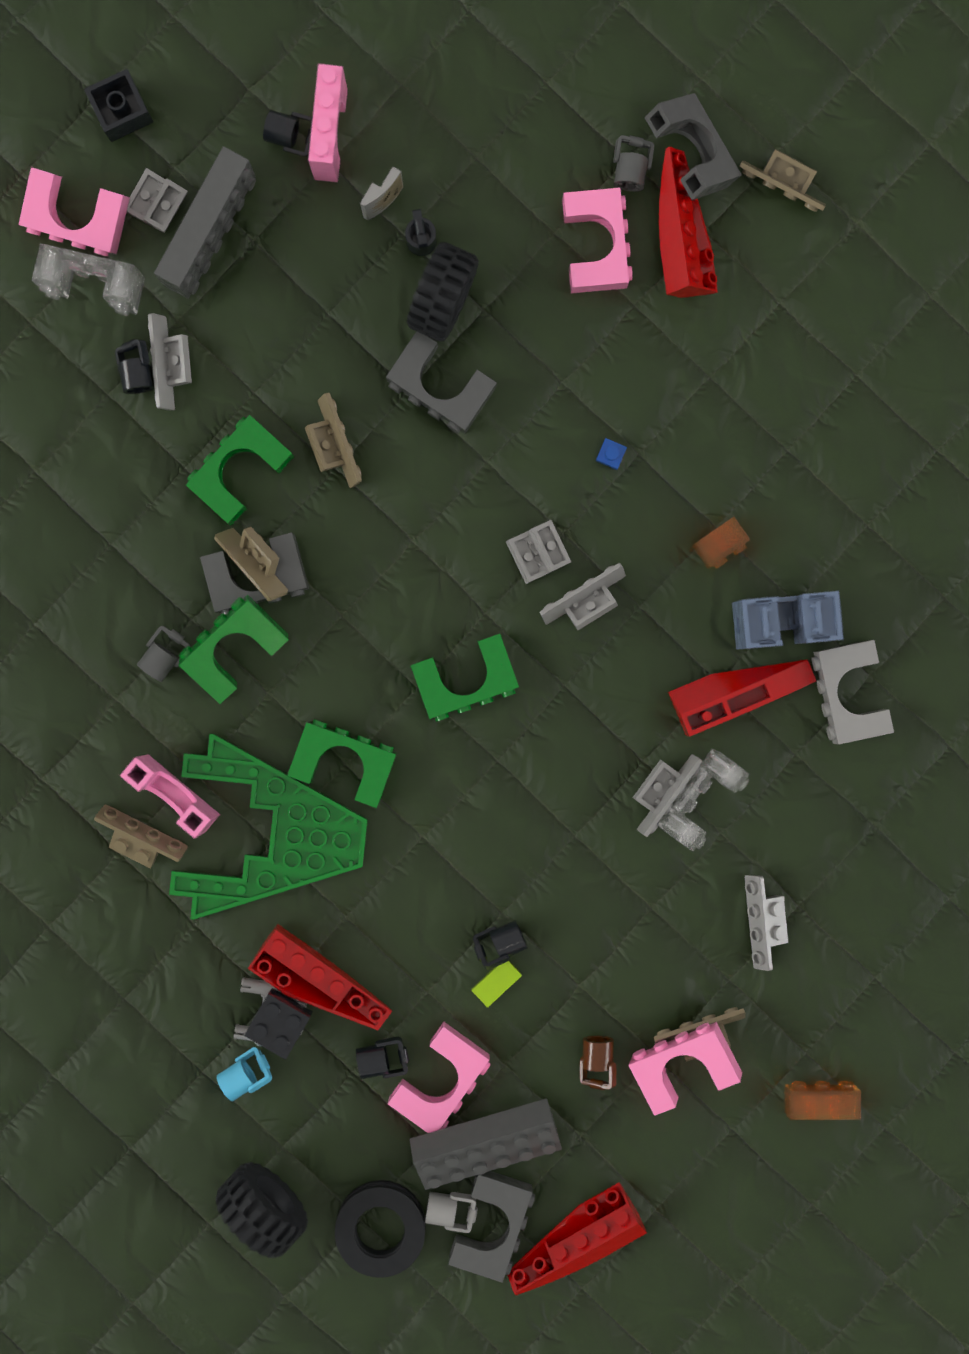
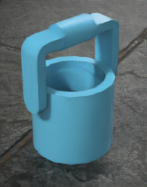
(240, 1077)

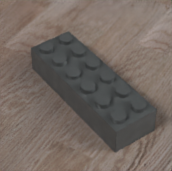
(206, 223)
(485, 1144)

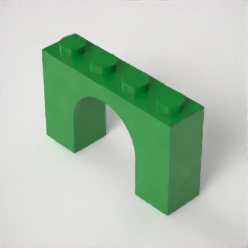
(208, 481)
(243, 618)
(440, 700)
(318, 739)

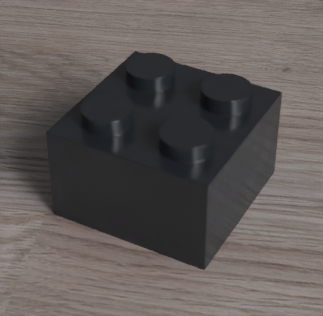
(118, 105)
(278, 1023)

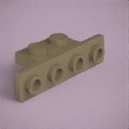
(787, 175)
(331, 444)
(254, 559)
(138, 839)
(730, 1015)

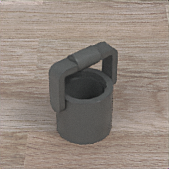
(631, 166)
(159, 660)

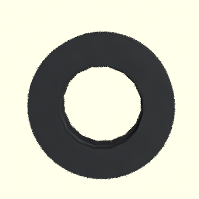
(380, 1262)

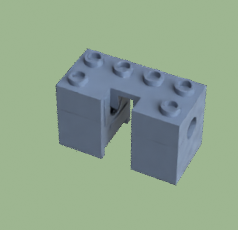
(810, 616)

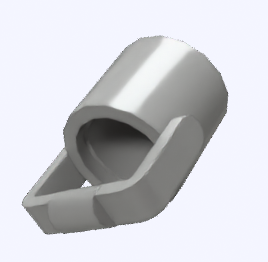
(442, 1211)

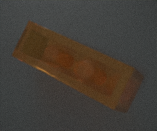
(822, 1101)

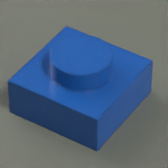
(611, 454)

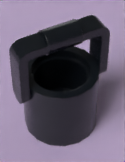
(284, 129)
(420, 235)
(134, 372)
(507, 941)
(374, 1060)

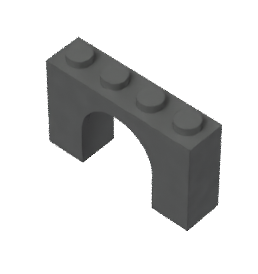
(688, 118)
(457, 411)
(225, 590)
(494, 1257)

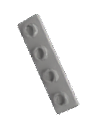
(169, 361)
(587, 601)
(661, 790)
(766, 921)

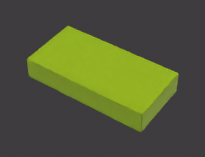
(496, 983)

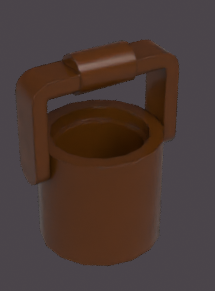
(598, 1058)

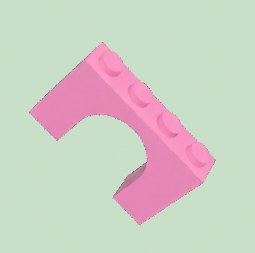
(329, 101)
(605, 208)
(40, 215)
(149, 775)
(704, 1044)
(432, 1112)

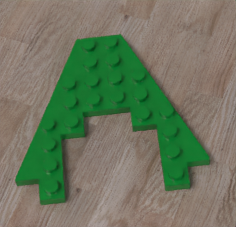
(308, 836)

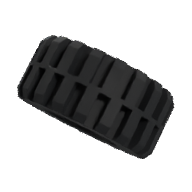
(442, 291)
(261, 1210)

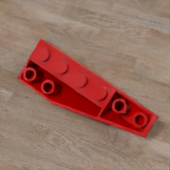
(683, 234)
(736, 692)
(315, 980)
(579, 1240)

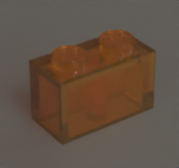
(721, 542)

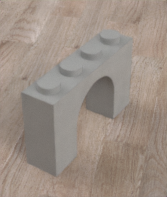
(831, 666)

